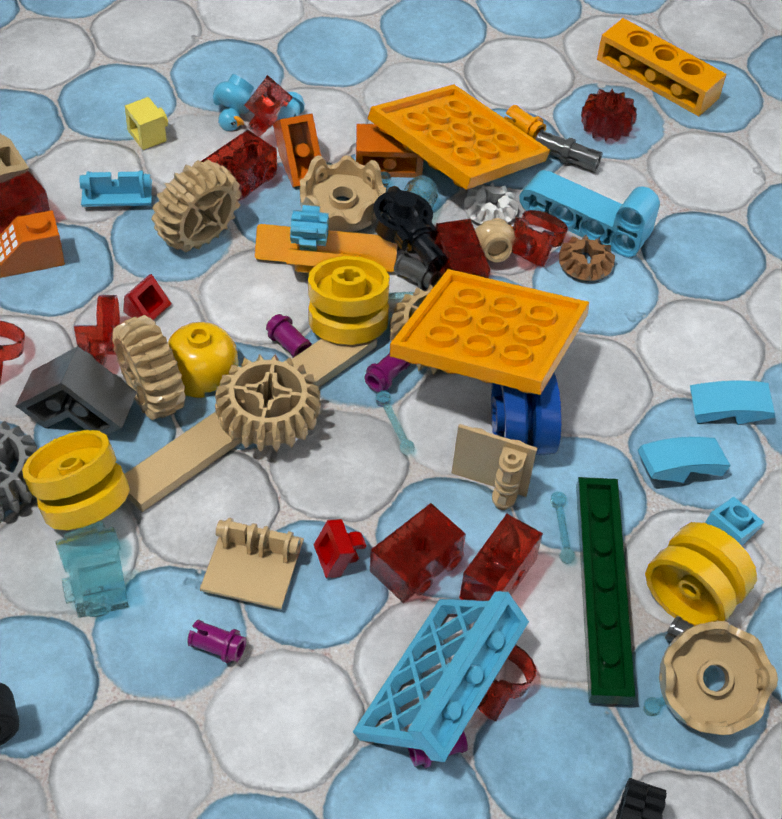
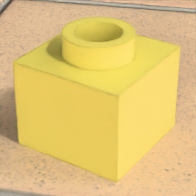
(146, 123)

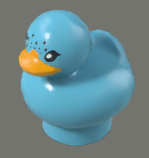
(233, 95)

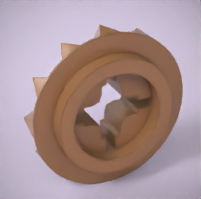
(575, 264)

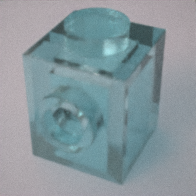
(96, 585)

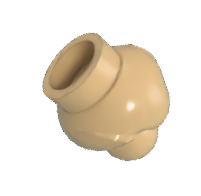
(496, 239)

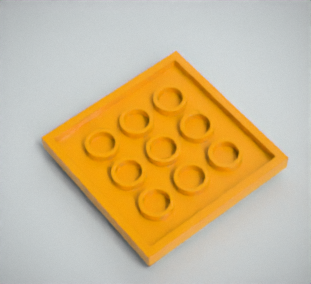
(458, 135)
(491, 331)

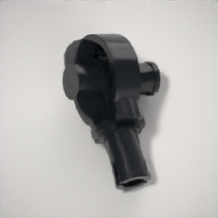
(409, 225)

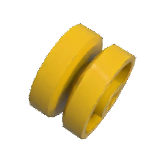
(348, 300)
(76, 480)
(701, 574)

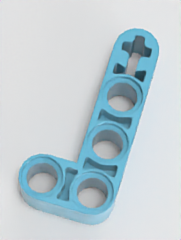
(590, 213)

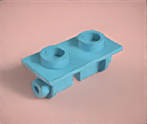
(127, 190)

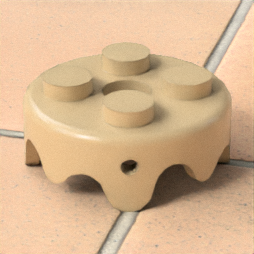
(347, 179)
(747, 674)

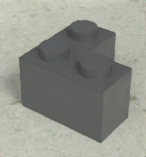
(77, 389)

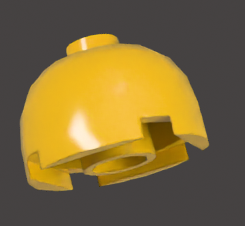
(202, 356)

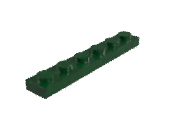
(604, 593)

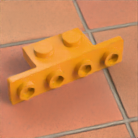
(275, 245)

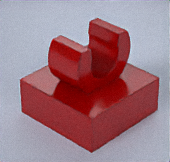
(337, 547)

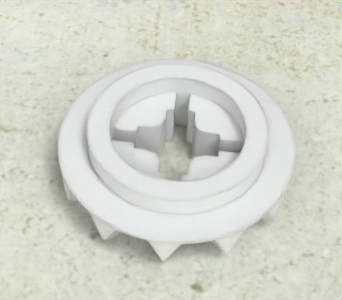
(480, 211)

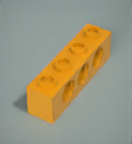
(661, 66)

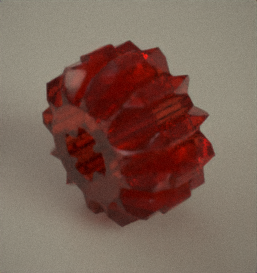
(608, 115)

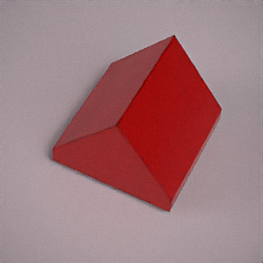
(146, 299)

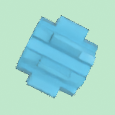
(309, 227)

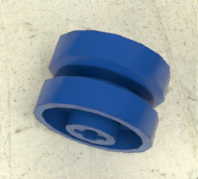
(528, 416)

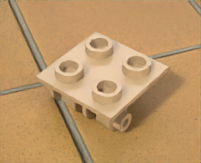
(494, 462)
(252, 563)

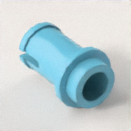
(294, 108)

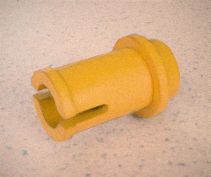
(525, 121)

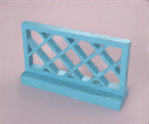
(457, 685)

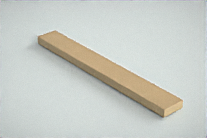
(208, 442)

